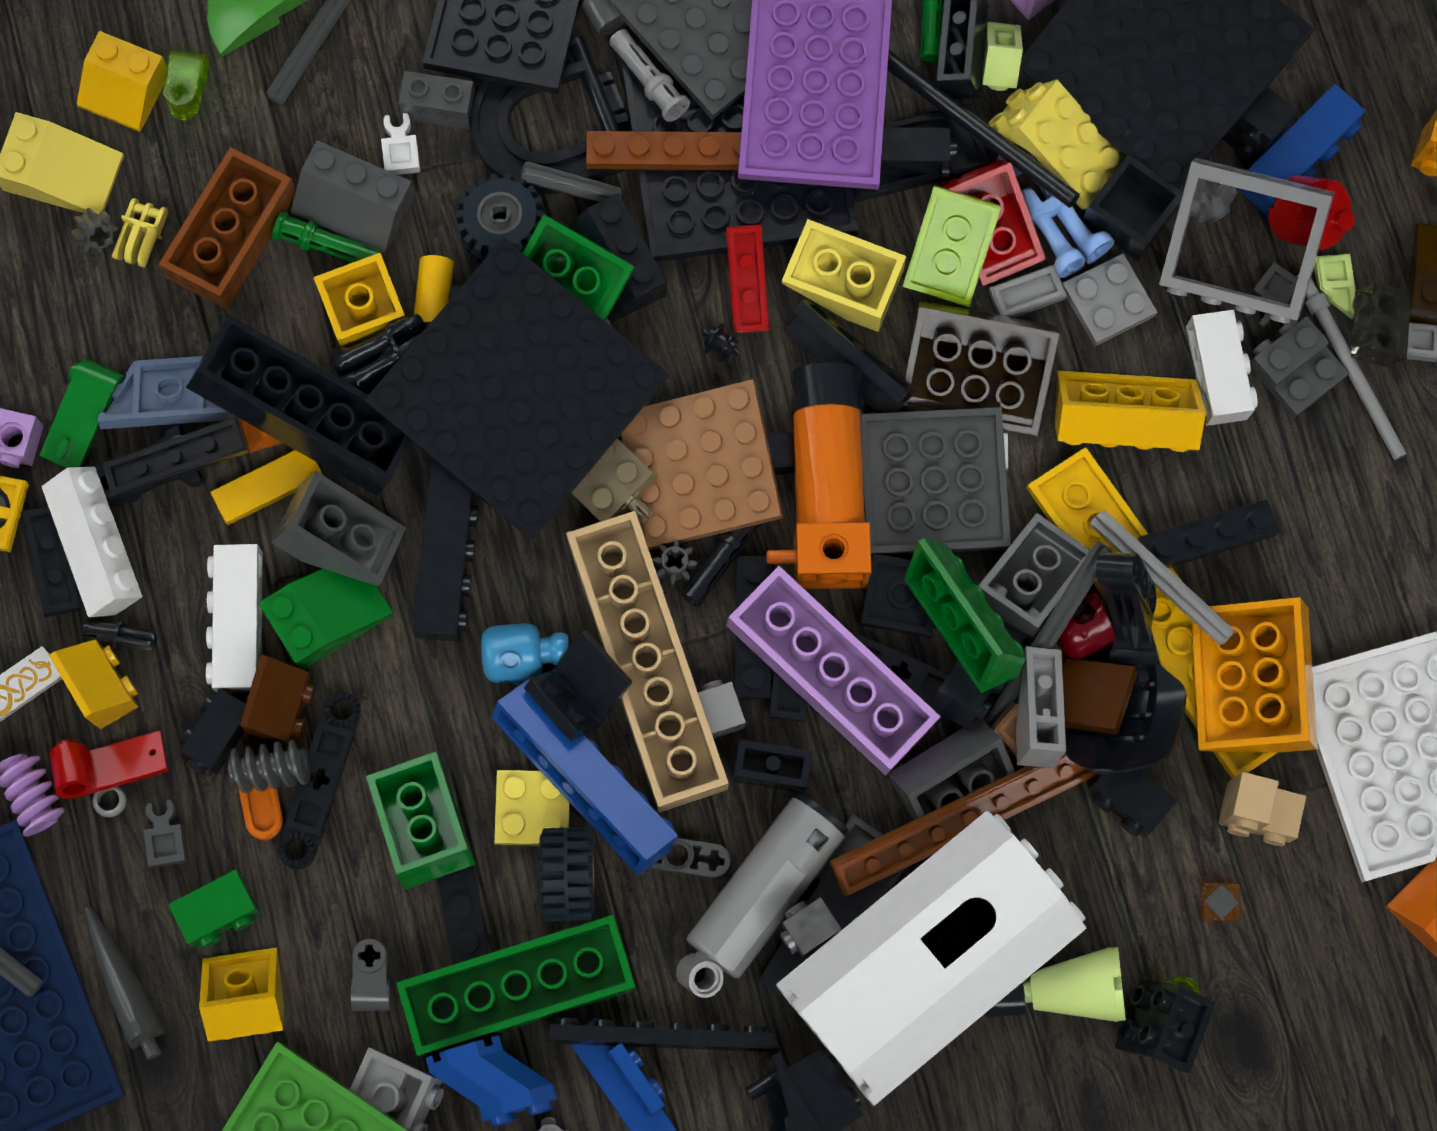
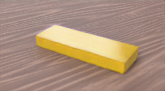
(263, 486)

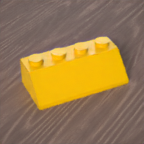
(1128, 411)

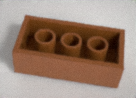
(227, 228)

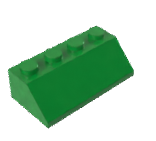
(963, 615)

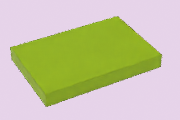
(952, 246)

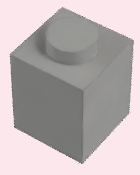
(721, 708)

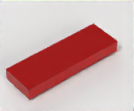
(747, 278)

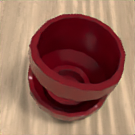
(1087, 631)

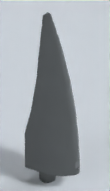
(127, 995)

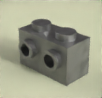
(808, 927)

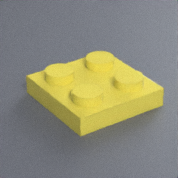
(525, 806)

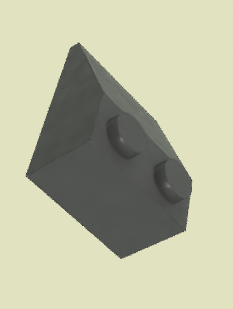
(338, 531)
(1033, 576)

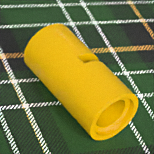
(433, 286)

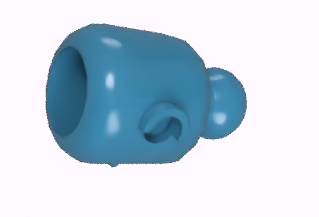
(518, 652)

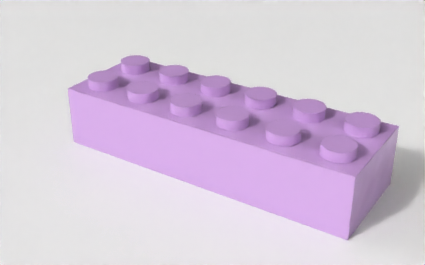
(832, 670)

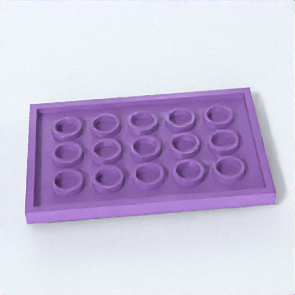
(815, 92)

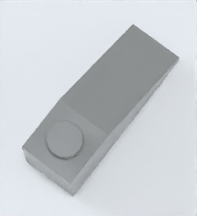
(1041, 709)

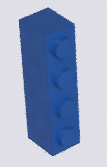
(1309, 141)

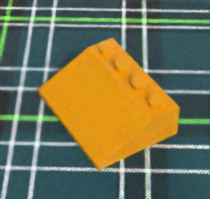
(1259, 683)

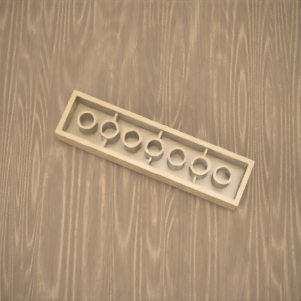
(644, 643)

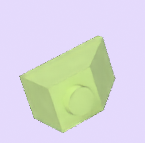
(1002, 56)

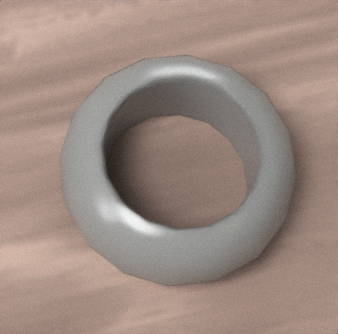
(114, 812)

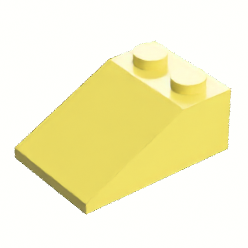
(57, 165)
(844, 274)

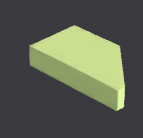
(1336, 281)

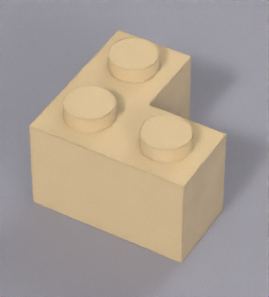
(1260, 808)

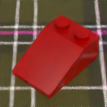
(1014, 237)

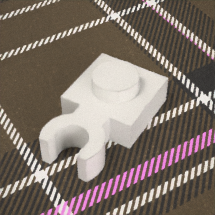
(400, 150)

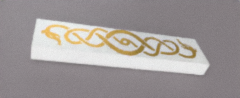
(26, 681)

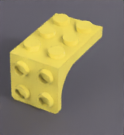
(1060, 137)

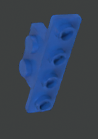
(625, 1086)

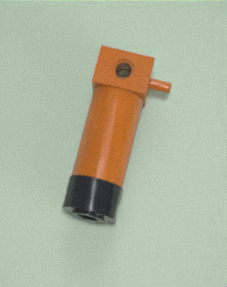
(828, 480)

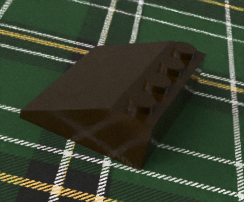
(980, 362)

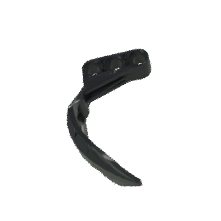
(1157, 698)

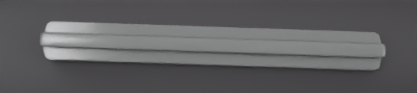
(1164, 579)

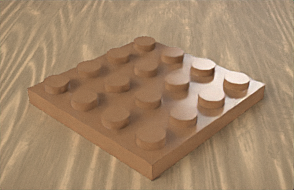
(707, 463)

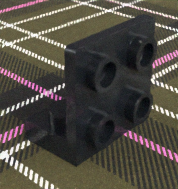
(580, 687)
(1165, 1023)

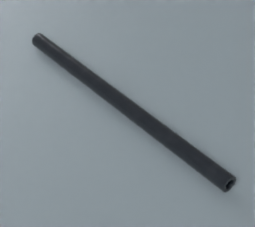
(982, 131)

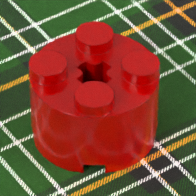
(1294, 221)

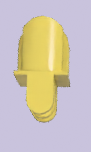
(139, 236)

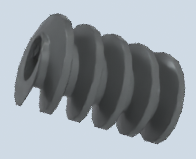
(268, 768)

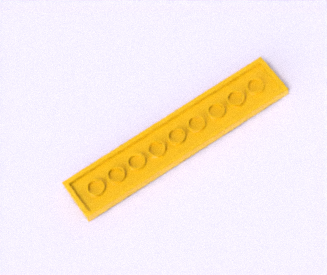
(1070, 500)

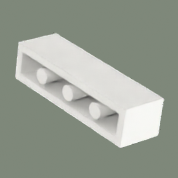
(91, 541)
(236, 616)

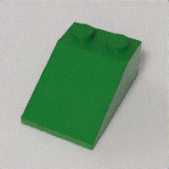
(579, 264)
(323, 614)

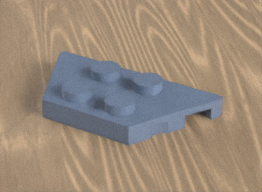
(158, 396)

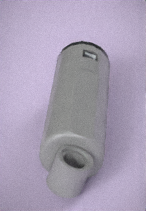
(760, 894)

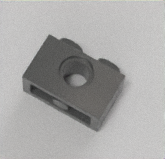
(437, 99)

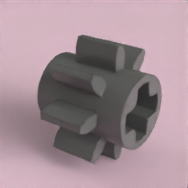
(94, 230)
(673, 572)

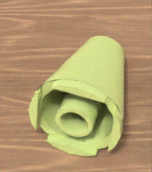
(1080, 987)

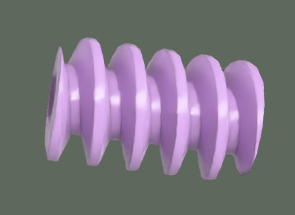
(28, 793)

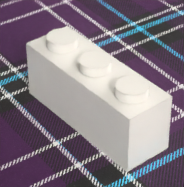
(1221, 367)

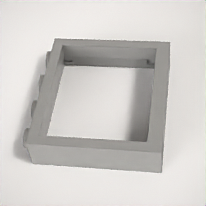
(1261, 184)

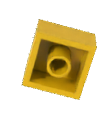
(359, 300)

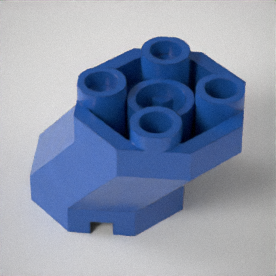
(493, 1081)

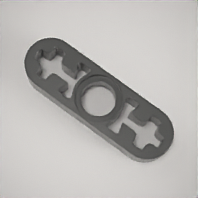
(703, 868)

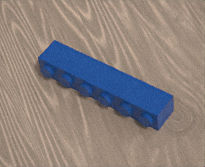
(587, 782)

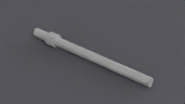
(1318, 306)

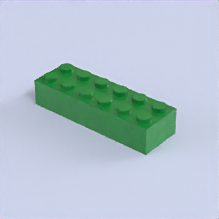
(515, 986)

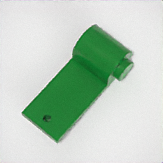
(78, 414)

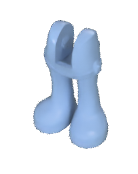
(1068, 259)

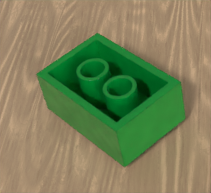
(420, 820)

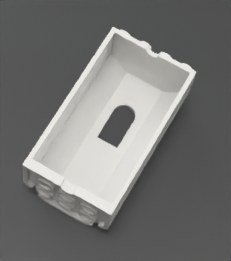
(882, 993)

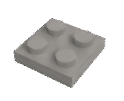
(1109, 299)

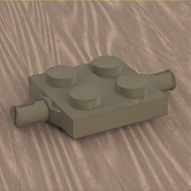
(616, 485)

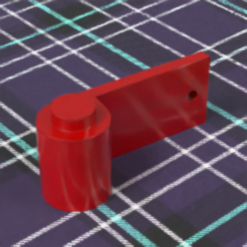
(85, 772)

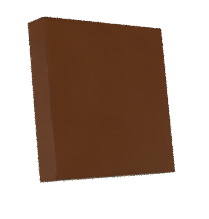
(1096, 694)

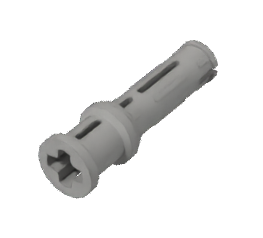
(657, 85)

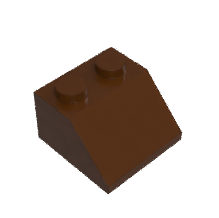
(277, 702)

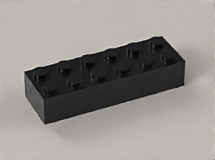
(298, 405)

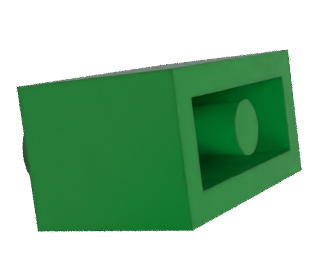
(215, 909)

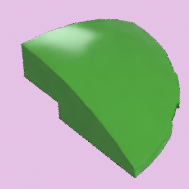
(240, 21)

